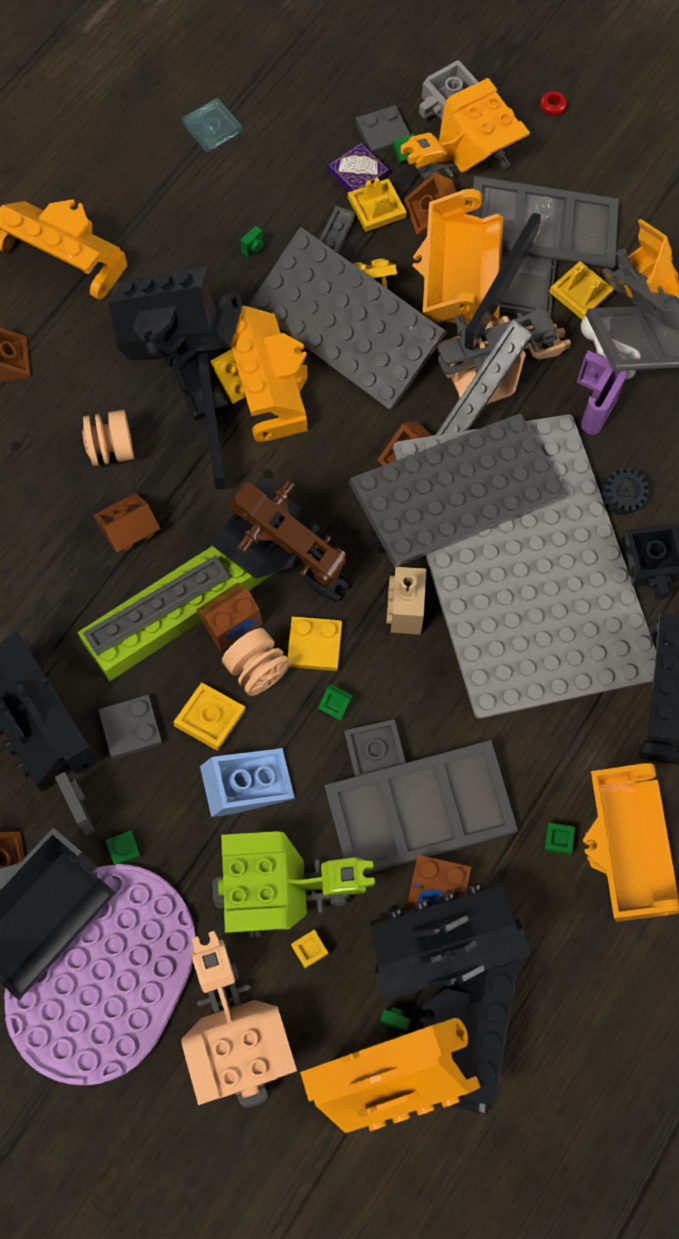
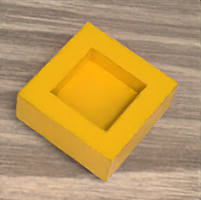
(309, 949)

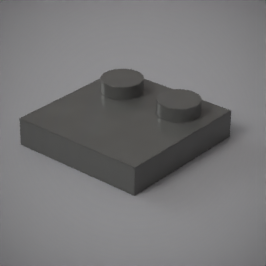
(381, 129)
(130, 727)
(374, 747)
(73, 796)

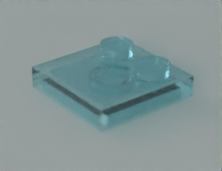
(212, 124)

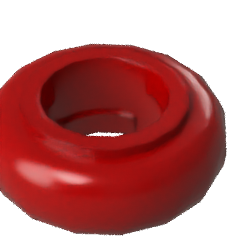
(553, 96)

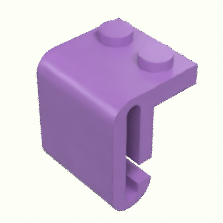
(600, 378)

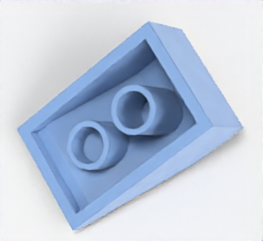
(246, 781)

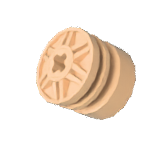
(108, 438)
(256, 661)

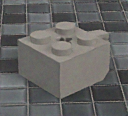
(441, 86)

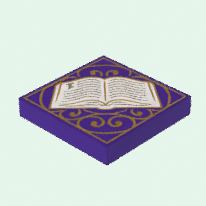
(357, 167)

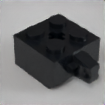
(652, 557)

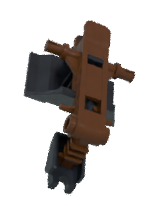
(273, 532)

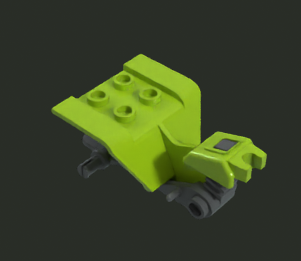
(268, 887)

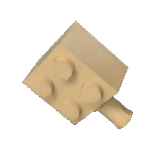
(406, 600)

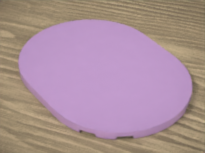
(111, 987)

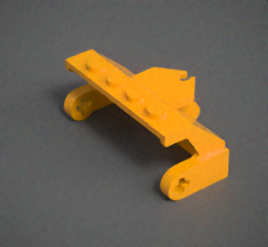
(64, 235)
(458, 257)
(270, 373)
(632, 843)
(392, 1078)

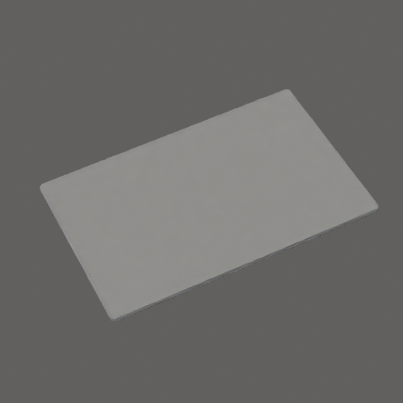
(543, 599)

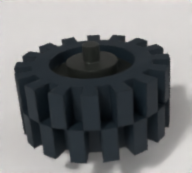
(624, 491)

